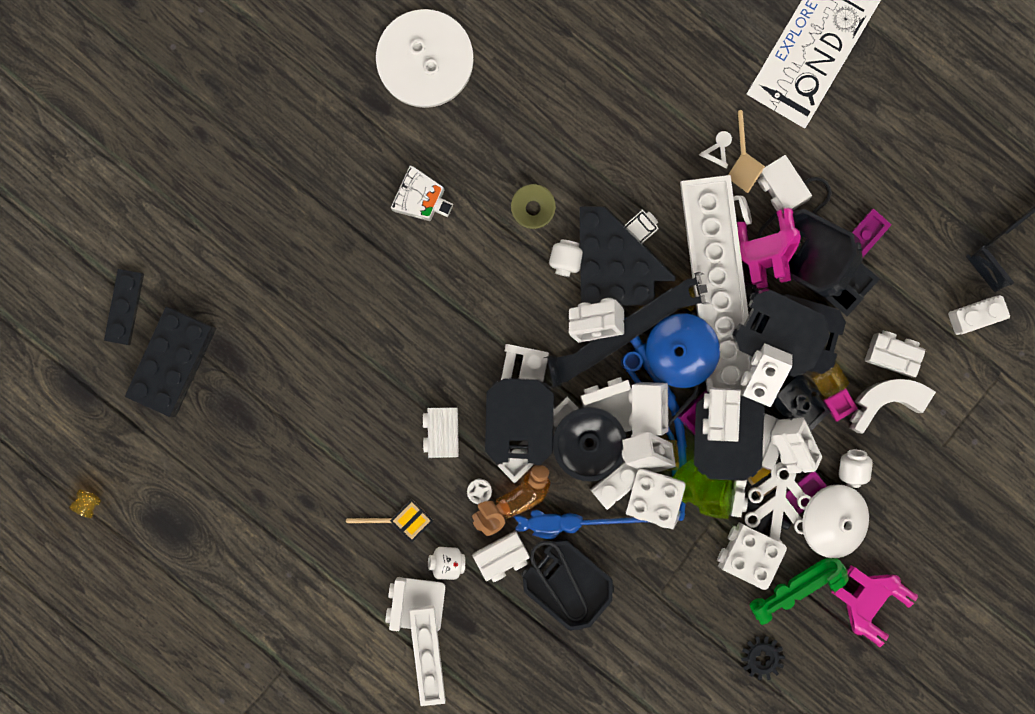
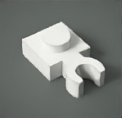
(739, 502)

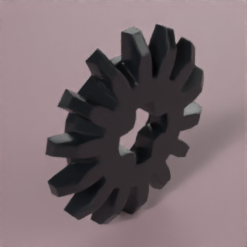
(770, 665)

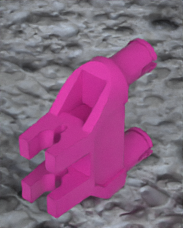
(770, 250)
(869, 599)

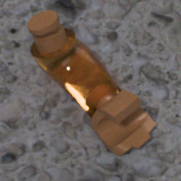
(524, 497)

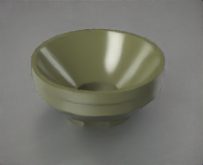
(537, 194)

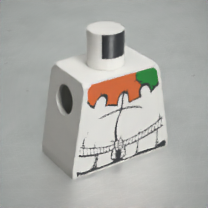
(420, 197)

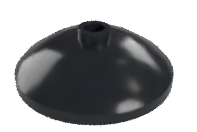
(593, 461)

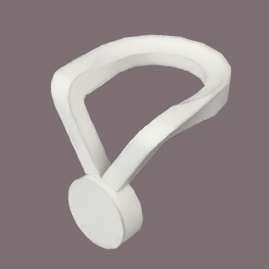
(723, 139)
(744, 208)

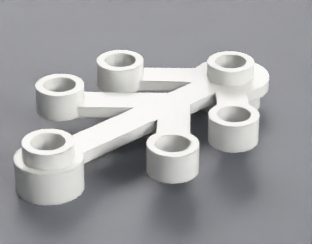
(778, 502)

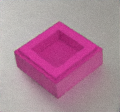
(840, 404)

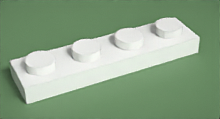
(518, 467)
(427, 655)

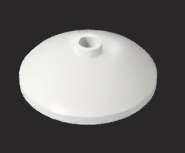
(826, 518)

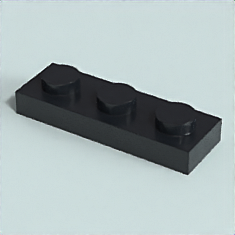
(124, 307)

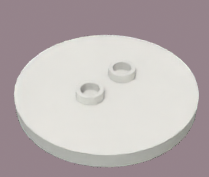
(424, 58)

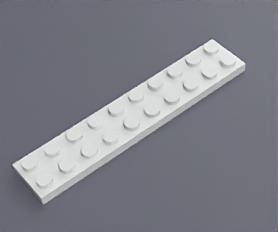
(716, 253)

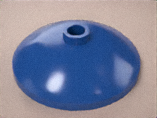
(699, 346)

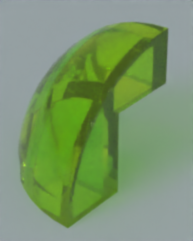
(710, 495)

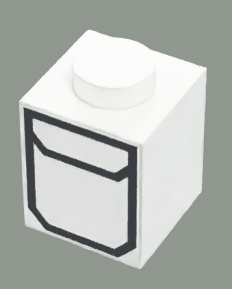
(643, 225)

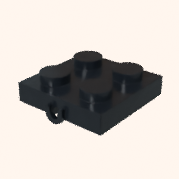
(797, 401)

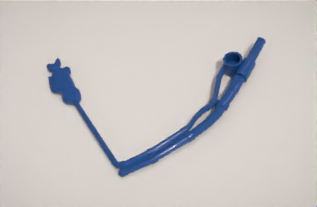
(550, 525)

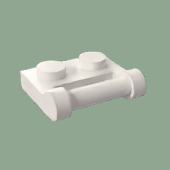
(532, 365)

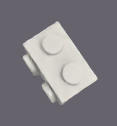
(611, 399)
(656, 498)
(751, 556)
(413, 593)

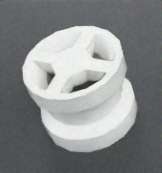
(479, 491)

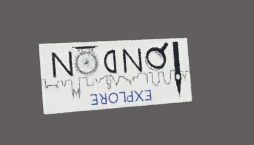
(810, 56)

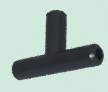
(766, 519)

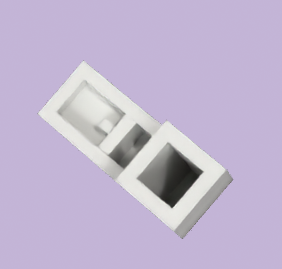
(907, 392)

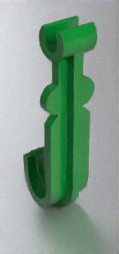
(800, 586)

